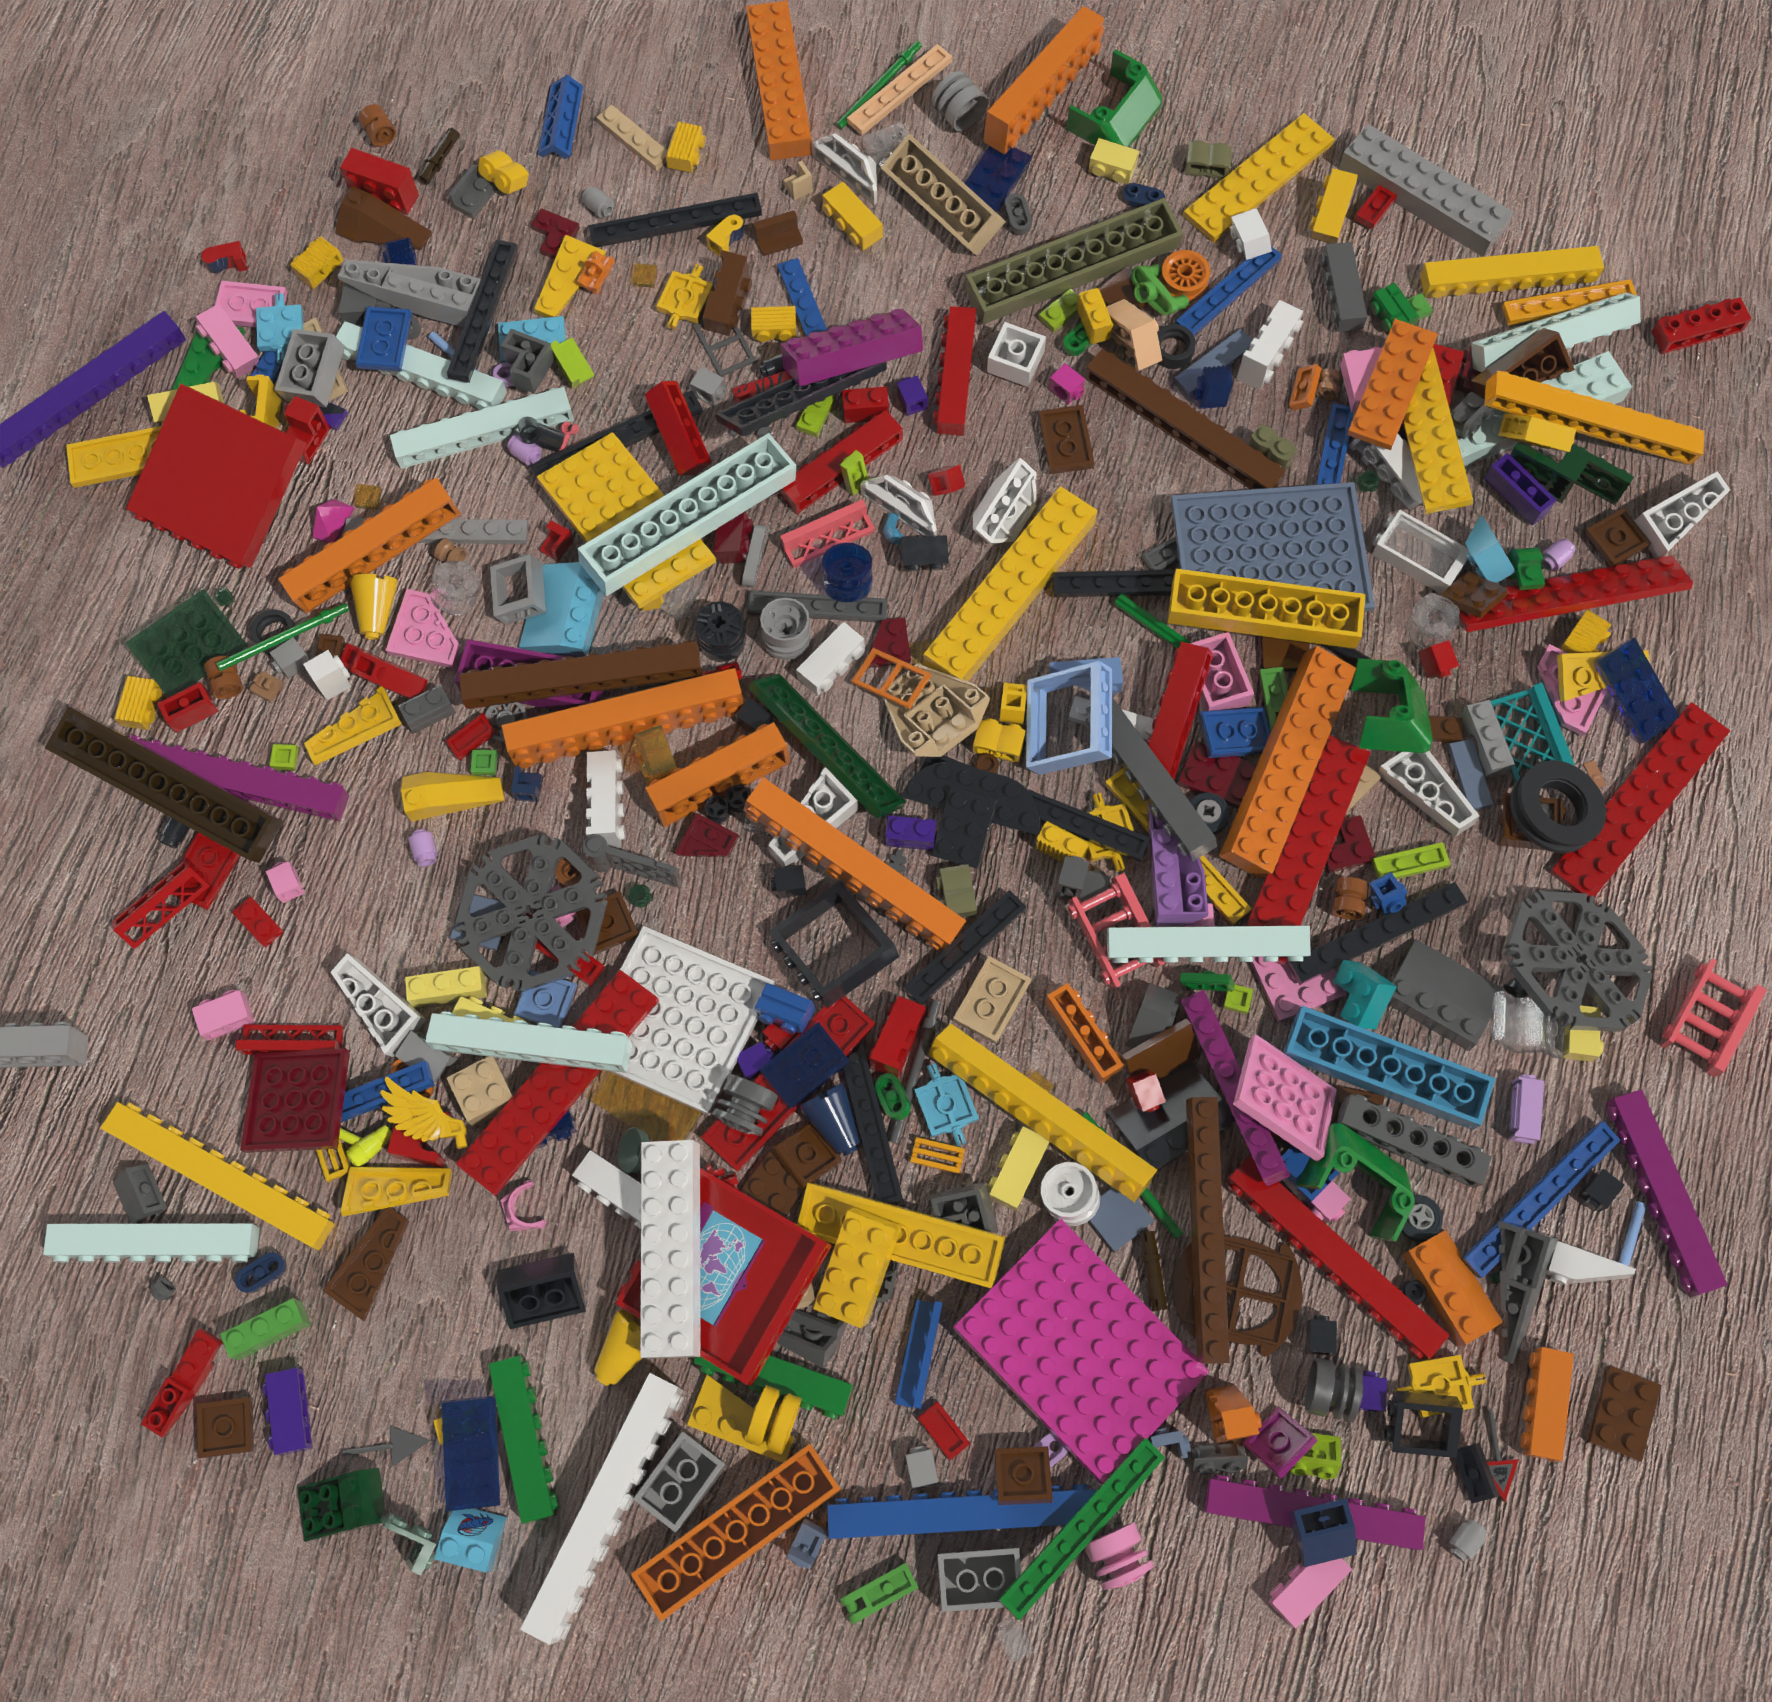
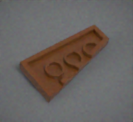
(365, 1268)

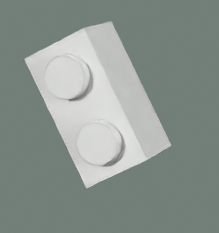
(1250, 234)
(328, 674)

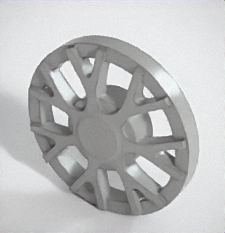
(505, 717)

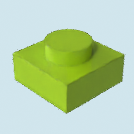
(284, 757)
(1238, 1000)

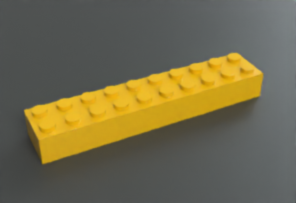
(1011, 586)

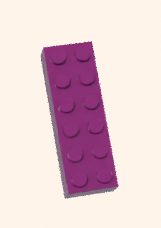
(851, 347)
(484, 655)

